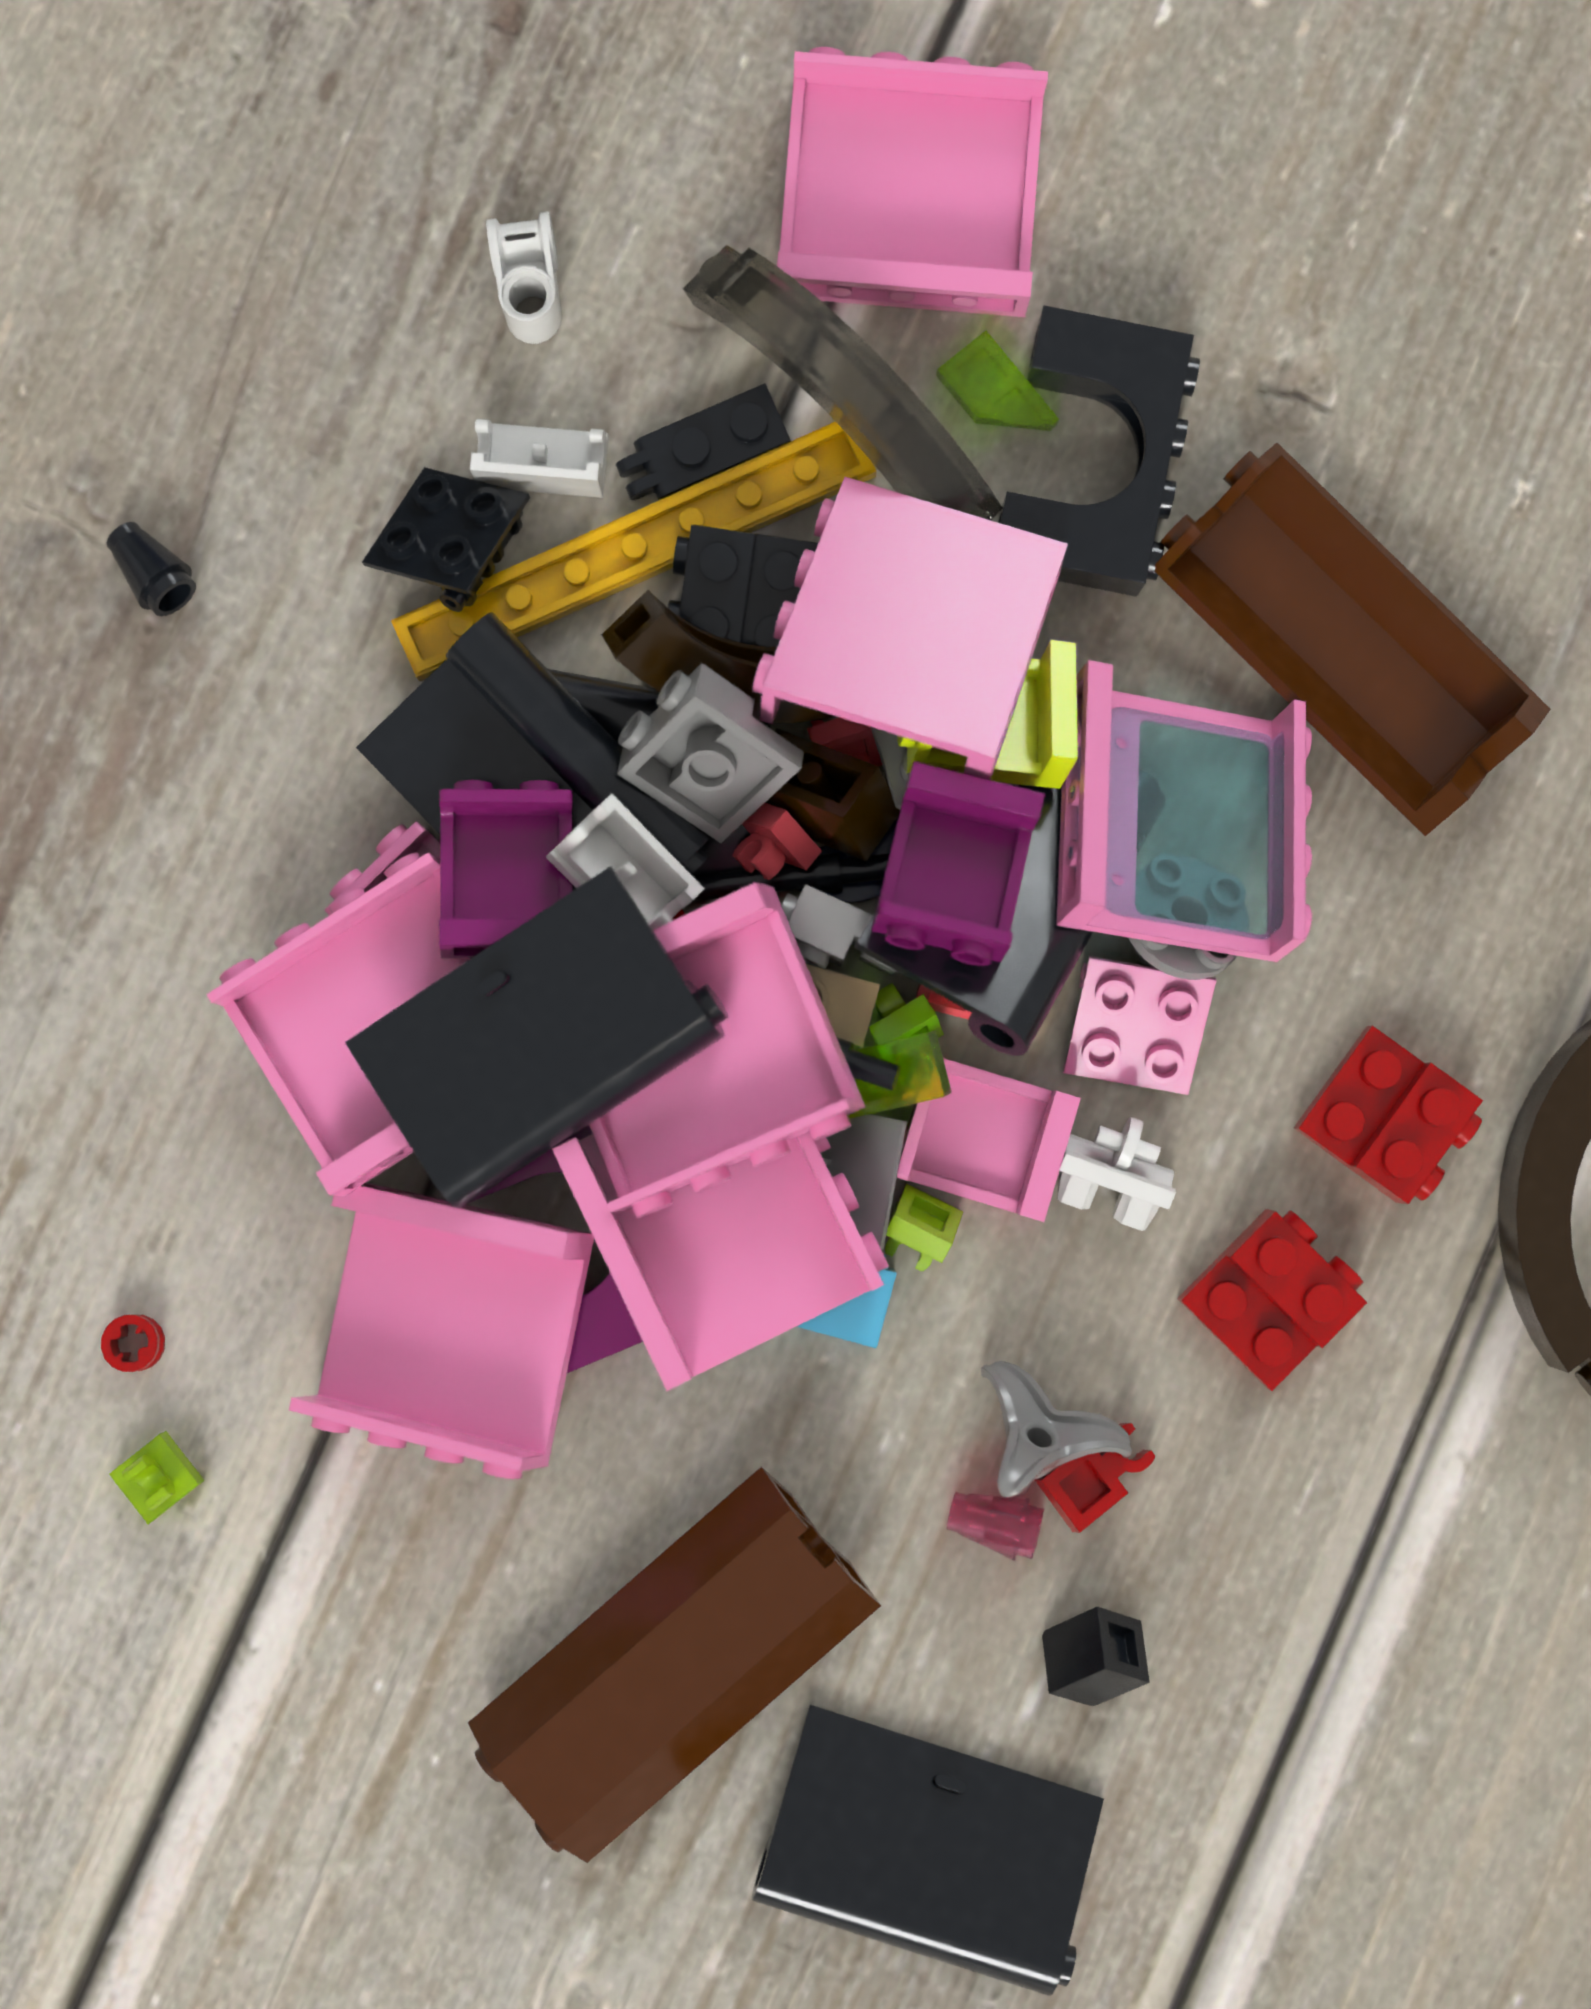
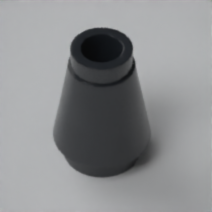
(151, 570)

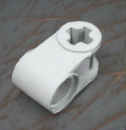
(526, 267)

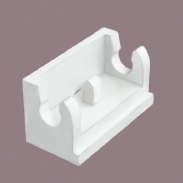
(541, 459)
(644, 866)

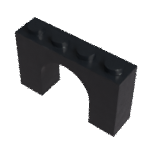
(1142, 378)

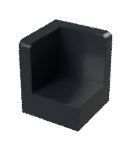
(1095, 1656)

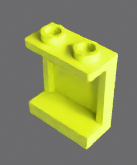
(1042, 730)

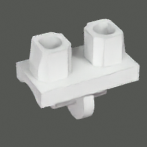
(1120, 1164)

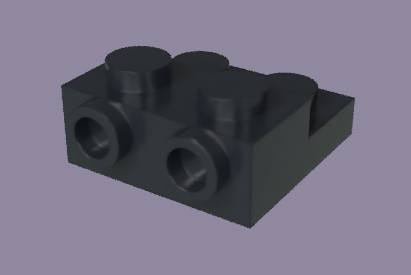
(736, 581)

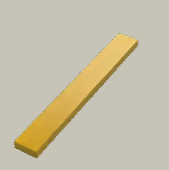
(640, 543)

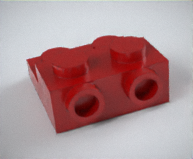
(1391, 1117)
(1274, 1296)

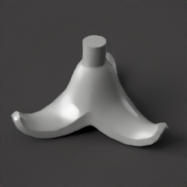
(1041, 1435)

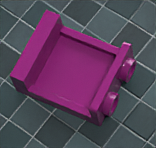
(497, 860)
(956, 864)

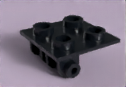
(449, 534)

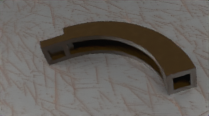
(658, 643)
(1537, 1208)

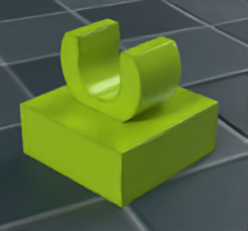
(902, 1019)
(922, 1225)
(156, 1477)

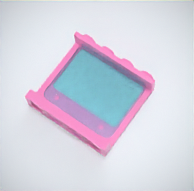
(1185, 823)

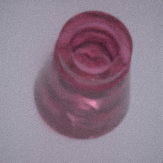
(997, 1522)

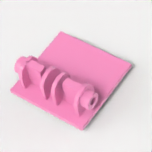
(1138, 1025)

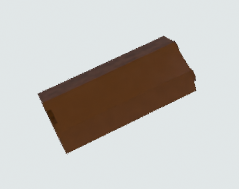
(1351, 636)
(670, 1667)

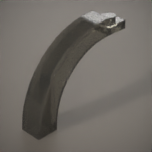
(842, 377)

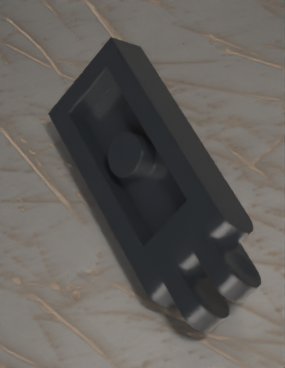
(704, 444)

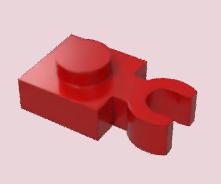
(1090, 1484)

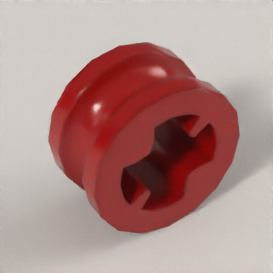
(118, 1330)

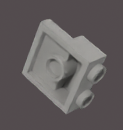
(706, 753)
(827, 928)

